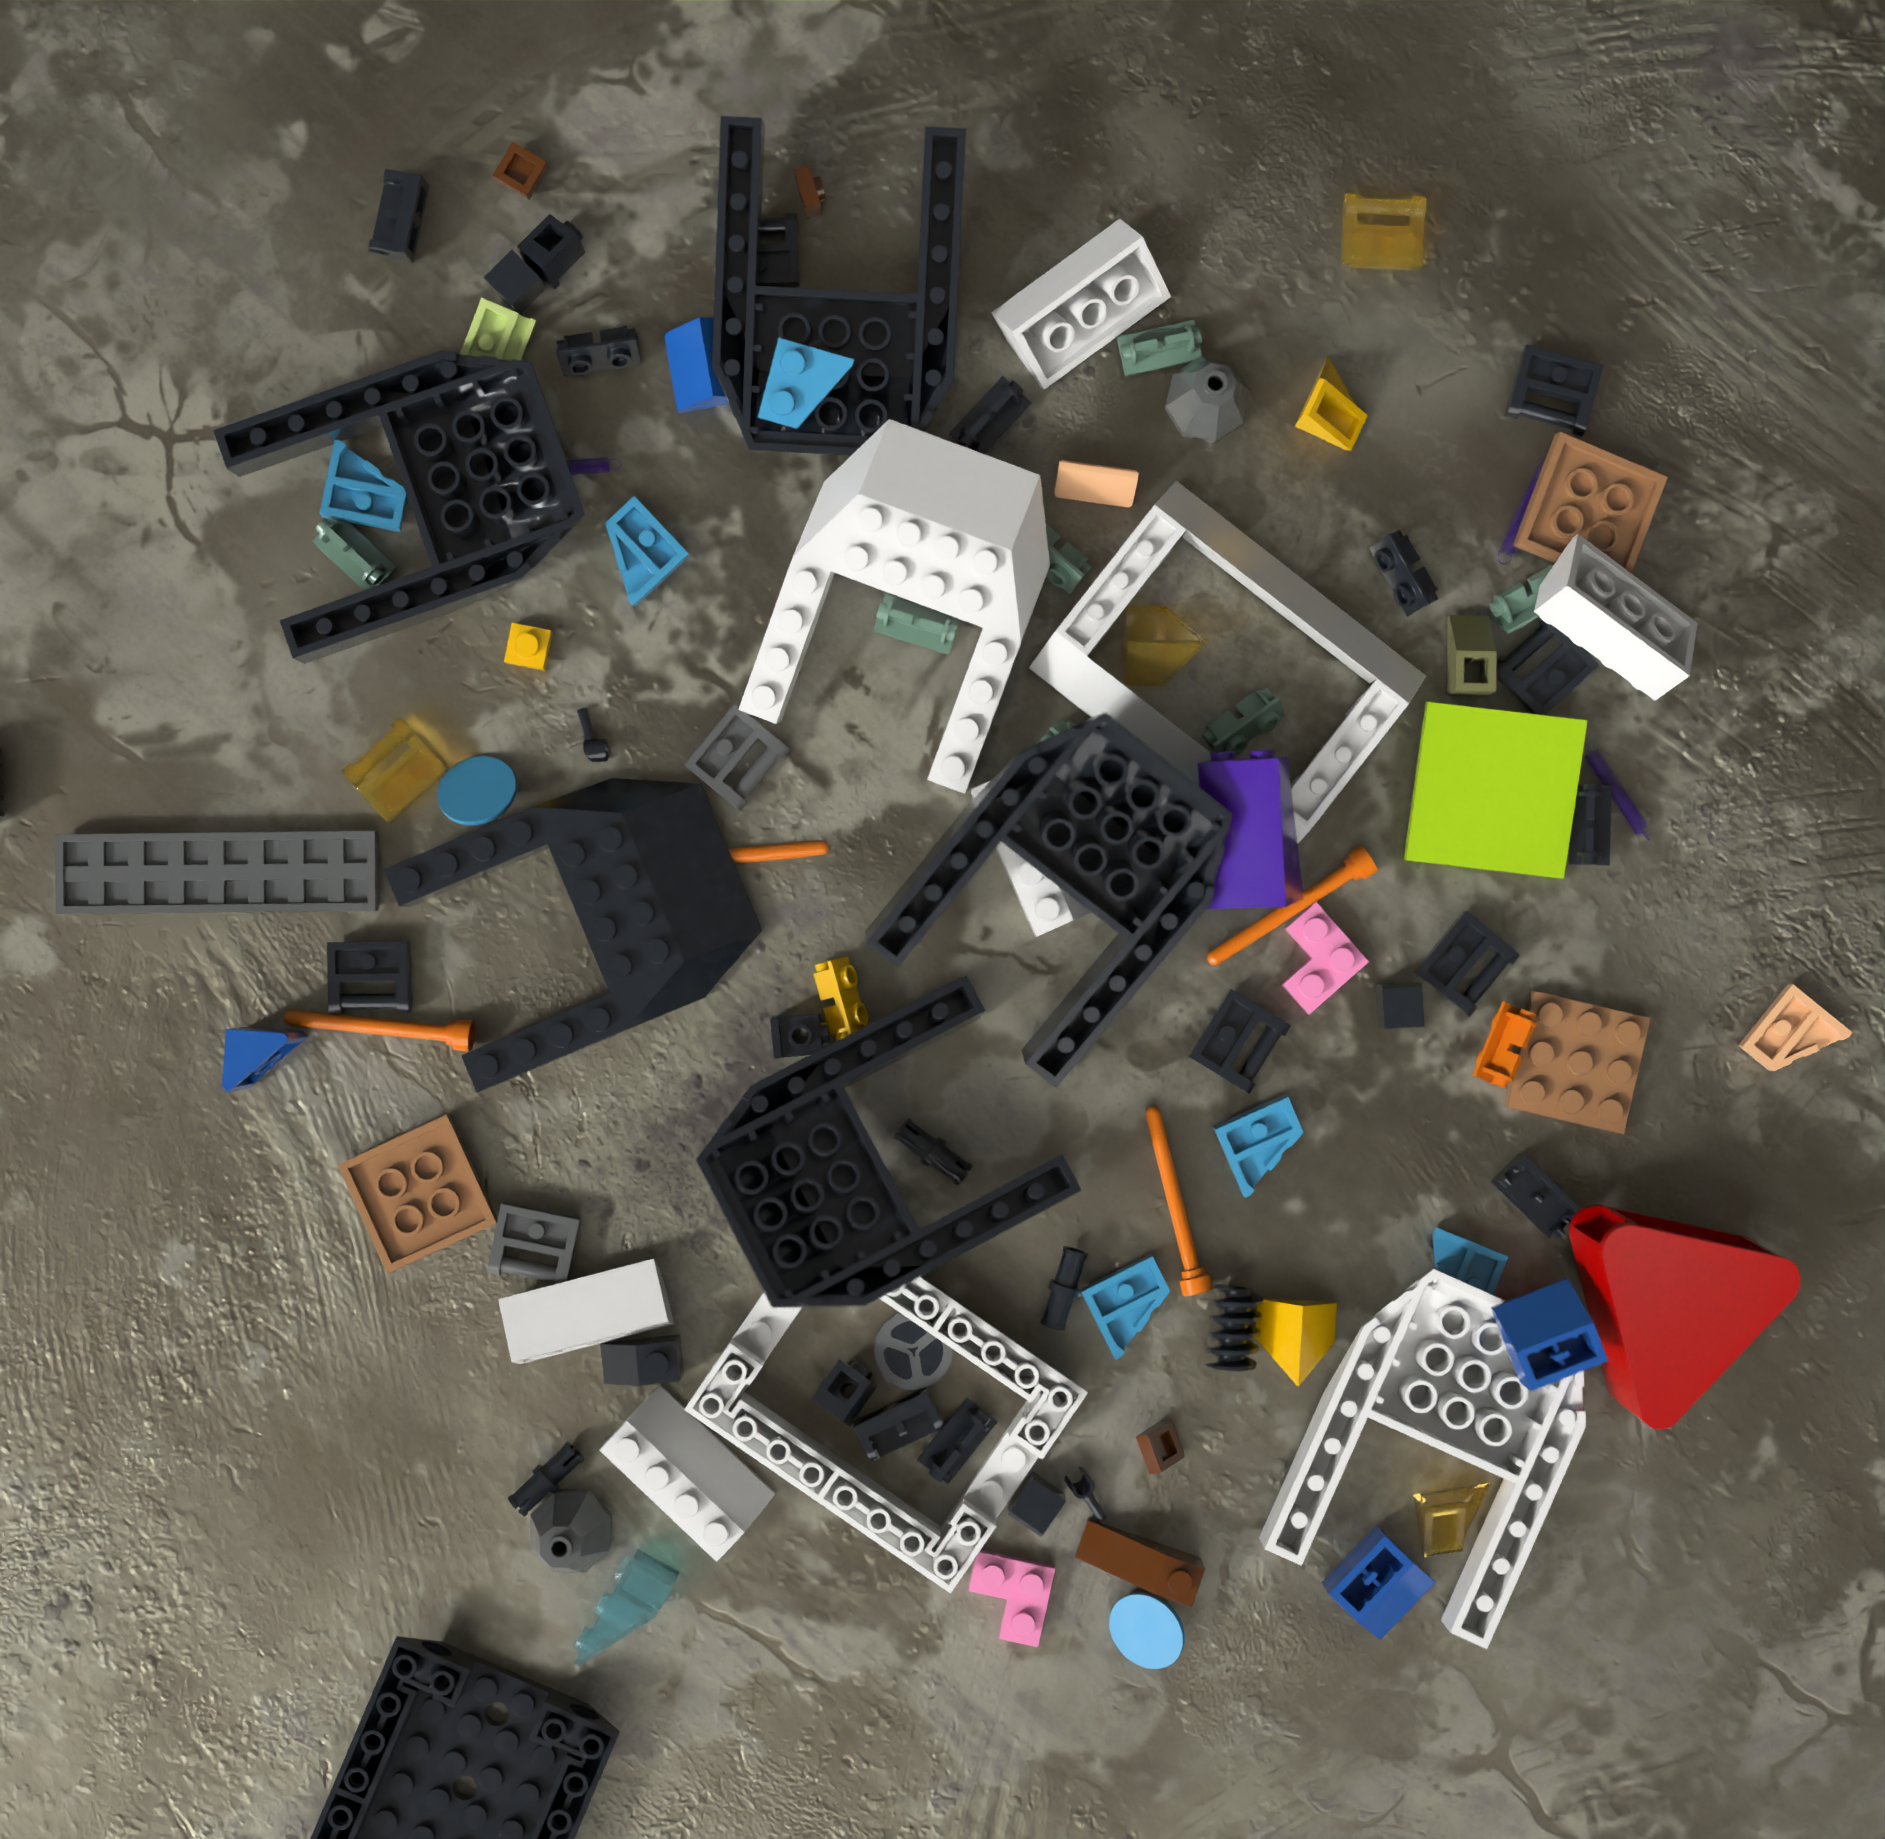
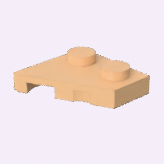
(1791, 1029)

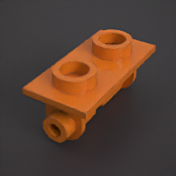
(1508, 1028)

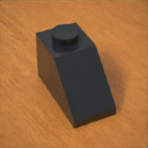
(643, 1361)

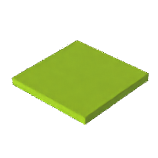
(1495, 789)

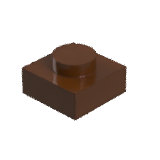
(520, 171)
(810, 191)
(1160, 1446)

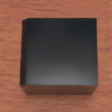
(515, 282)
(1400, 1005)
(1036, 1504)

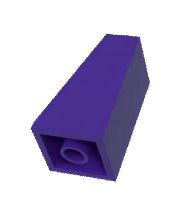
(1261, 848)

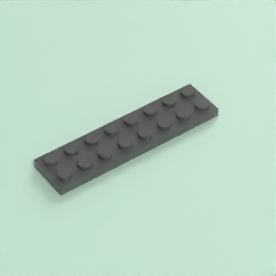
(216, 872)

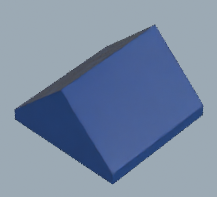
(691, 368)
(254, 1052)

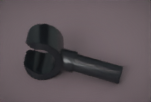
(594, 749)
(1084, 1490)

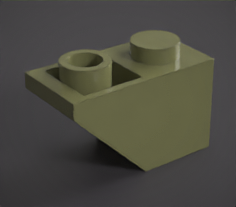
(1470, 656)

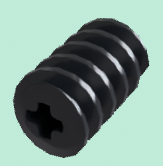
(1235, 1328)

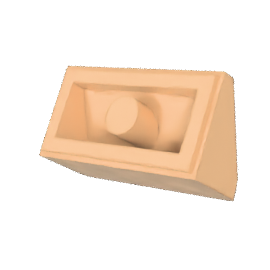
(1096, 483)

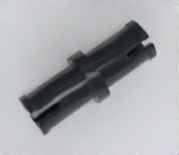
(933, 1151)
(1064, 1288)
(546, 1478)

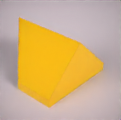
(1332, 410)
(1297, 1333)

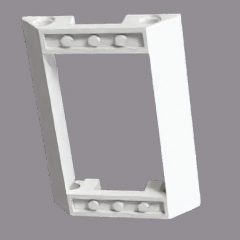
(1069, 671)
(934, 1550)

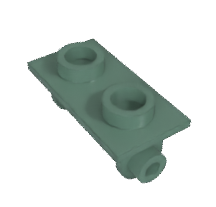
(1159, 347)
(353, 553)
(1066, 565)
(1516, 606)
(916, 624)
(1260, 715)

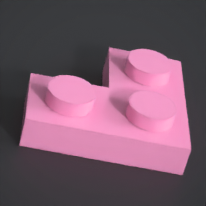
(1331, 959)
(1023, 1585)

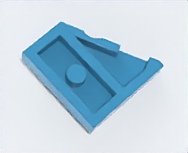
(799, 382)
(1258, 1139)
(1467, 1260)
(1125, 1301)

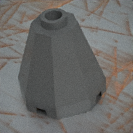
(1207, 399)
(570, 1531)

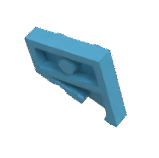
(361, 493)
(642, 550)

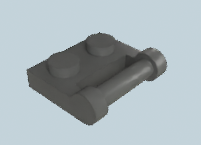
(727, 747)
(536, 1232)

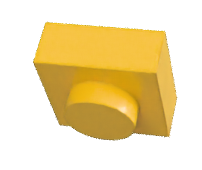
(528, 646)

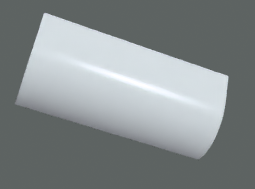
(585, 1311)

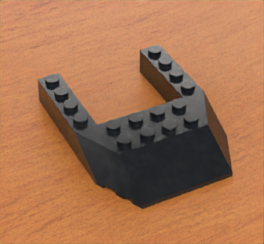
(897, 339)
(475, 470)
(1109, 831)
(648, 892)
(815, 1193)

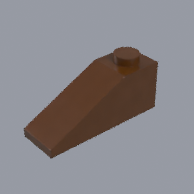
(1141, 1562)

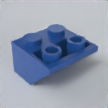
(1548, 1334)
(1377, 1583)

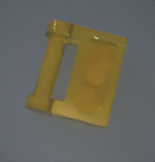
(1382, 244)
(404, 779)

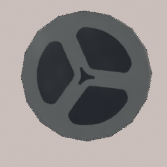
(910, 1354)

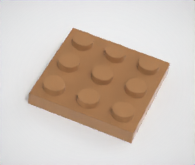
(1591, 496)
(1579, 1063)
(418, 1193)

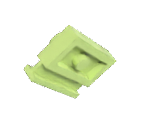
(497, 332)

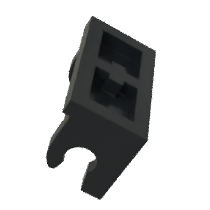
(399, 216)
(1536, 1196)
(898, 1424)

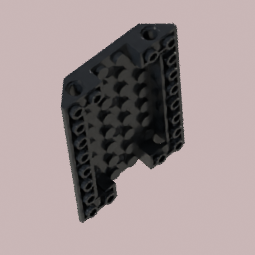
(434, 1726)

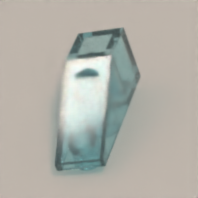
(634, 1602)

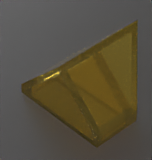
(1156, 645)
(1446, 1517)

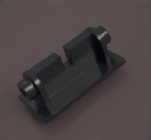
(581, 355)
(991, 416)
(1393, 558)
(1591, 826)
(957, 1441)

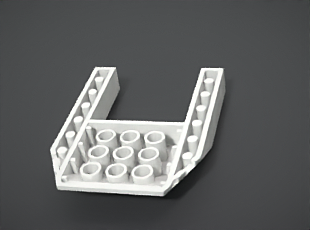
(932, 530)
(1445, 1378)

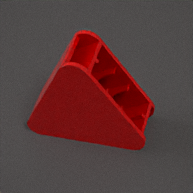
(1673, 1304)

